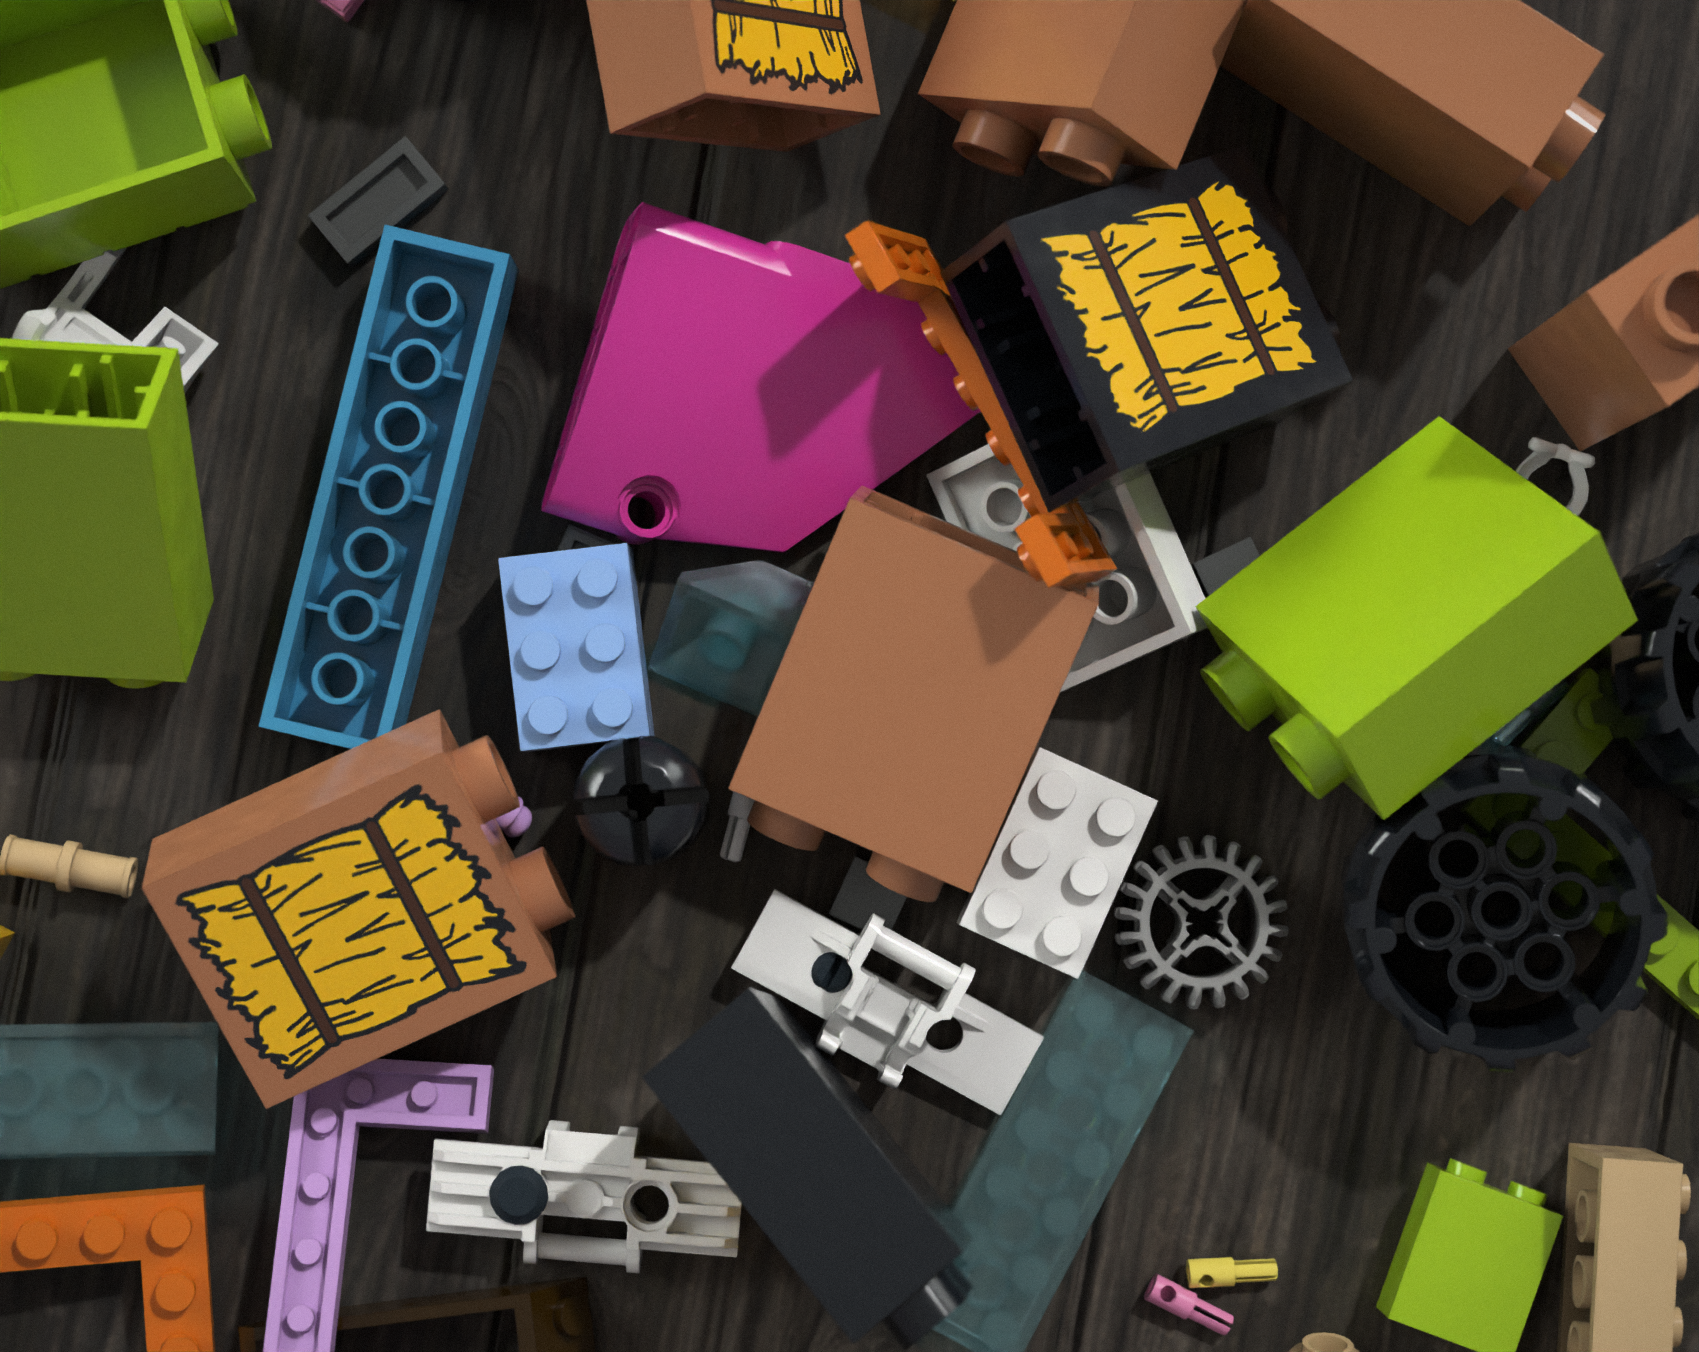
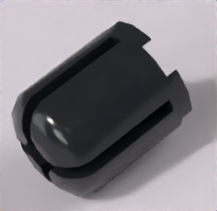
(618, 830)

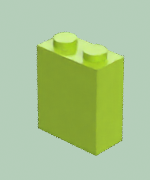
(1470, 1258)

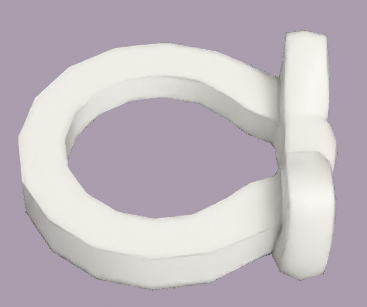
(1576, 461)

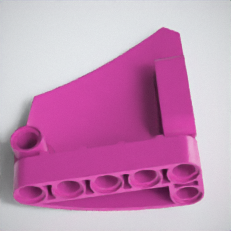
(742, 390)

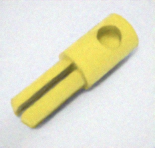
(1227, 1272)

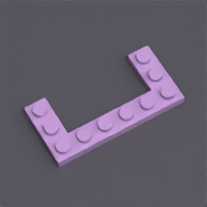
(322, 1171)

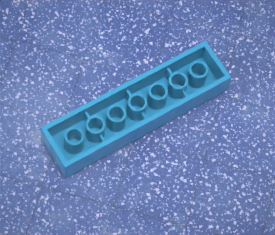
(390, 489)

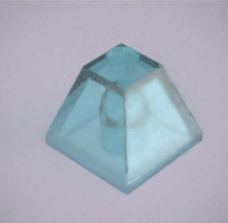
(730, 630)

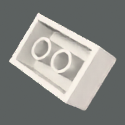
(1057, 862)

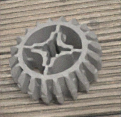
(1222, 899)

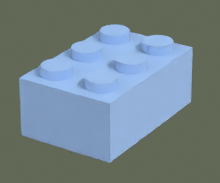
(576, 647)

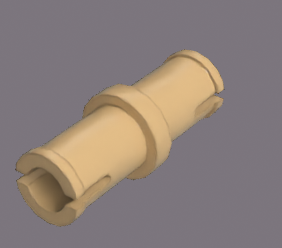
(68, 866)

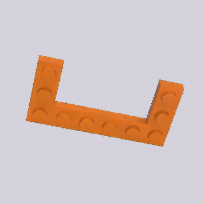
(897, 264)
(150, 1225)

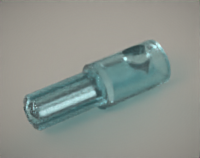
(1534, 711)

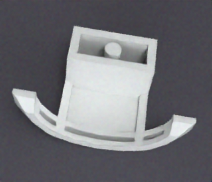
(69, 322)

